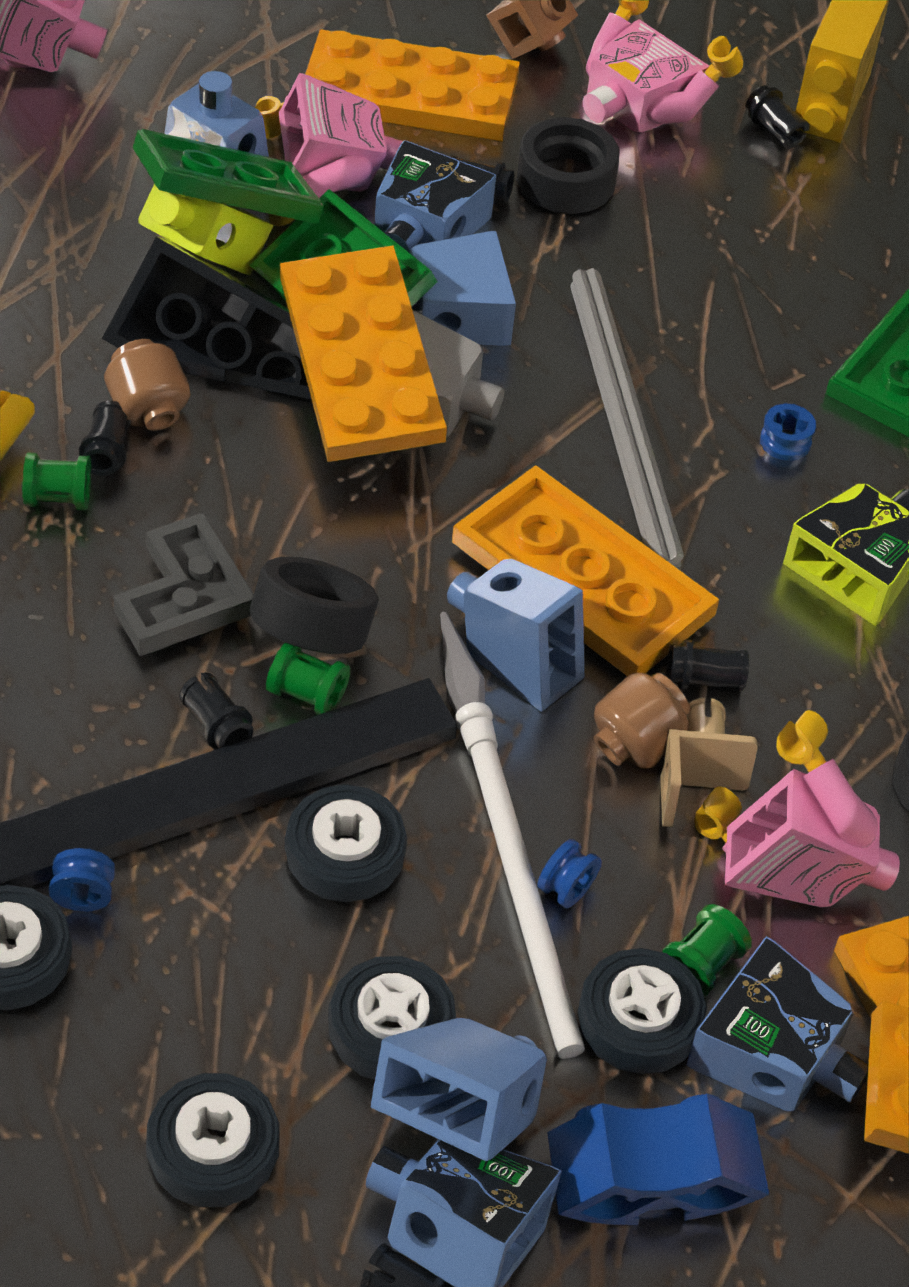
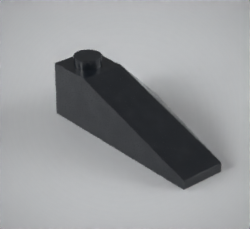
(210, 322)

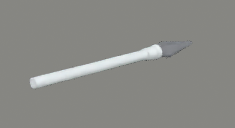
(474, 718)

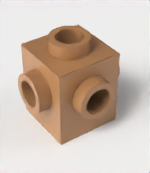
(531, 23)

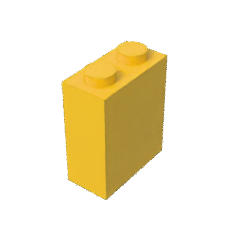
(840, 65)

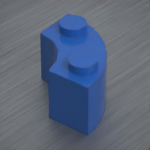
(659, 1158)

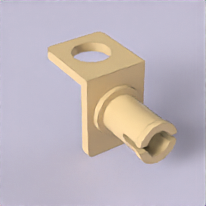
(704, 757)

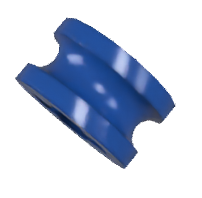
(783, 445)
(569, 873)
(82, 879)

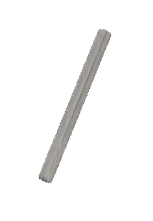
(625, 417)

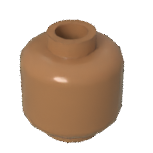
(147, 383)
(638, 717)

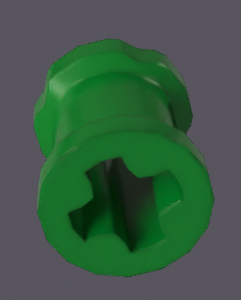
(56, 481)
(308, 678)
(711, 944)

